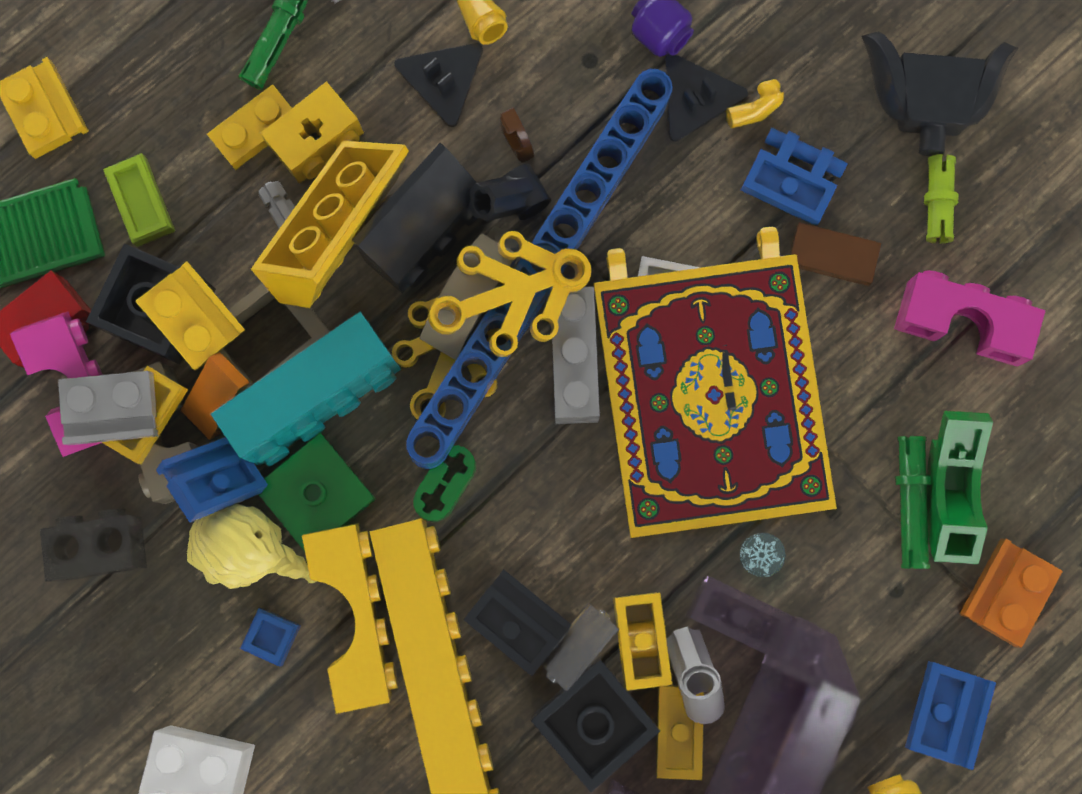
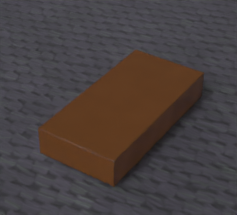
(835, 254)

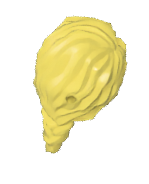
(241, 548)

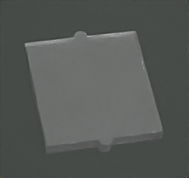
(579, 646)

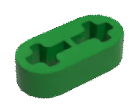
(453, 490)

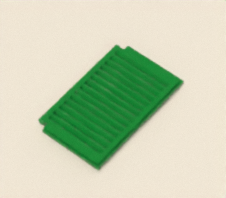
(47, 232)

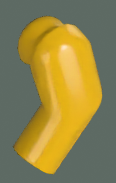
(756, 111)

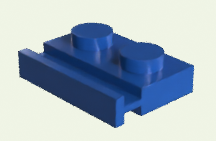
(210, 479)
(950, 715)

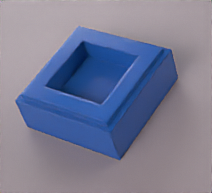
(270, 637)

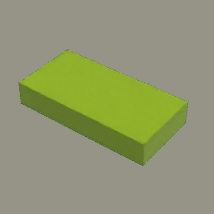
(139, 200)

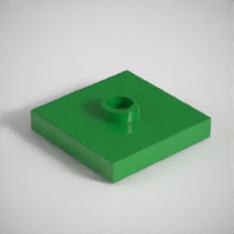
(315, 490)

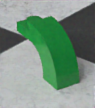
(954, 496)

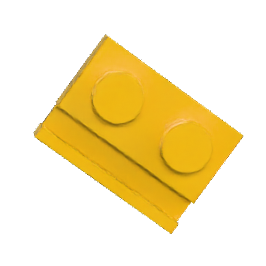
(41, 108)
(190, 315)

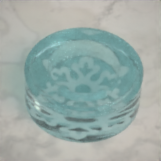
(762, 554)

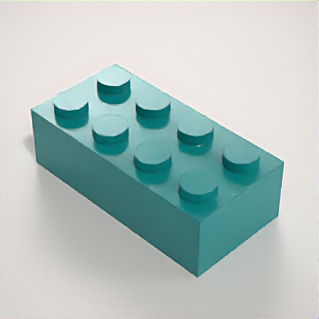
(307, 392)

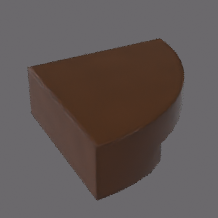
(516, 135)

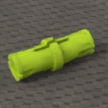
(941, 198)

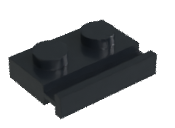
(517, 622)

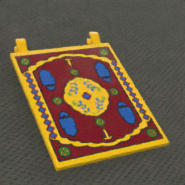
(677, 443)

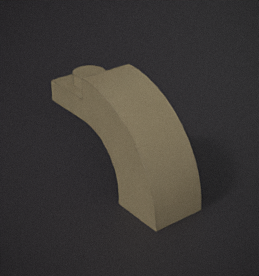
(466, 286)

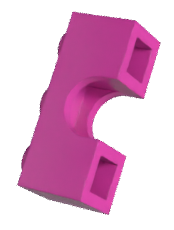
(1006, 325)
(56, 346)

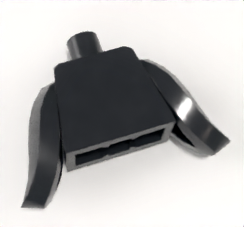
(935, 92)

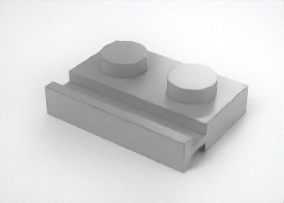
(108, 407)

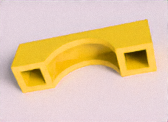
(361, 674)

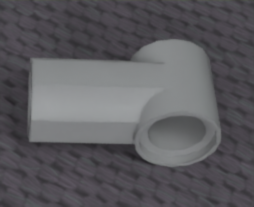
(695, 675)

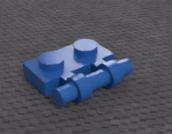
(789, 186)

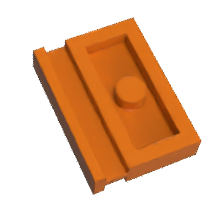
(1011, 592)

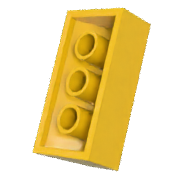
(327, 219)

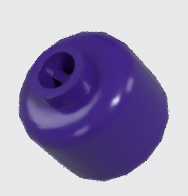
(662, 26)

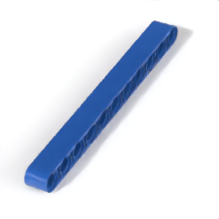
(568, 210)

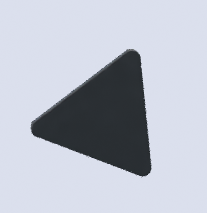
(442, 78)
(697, 96)

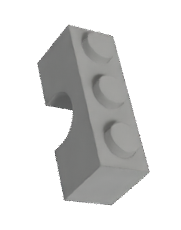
(576, 361)

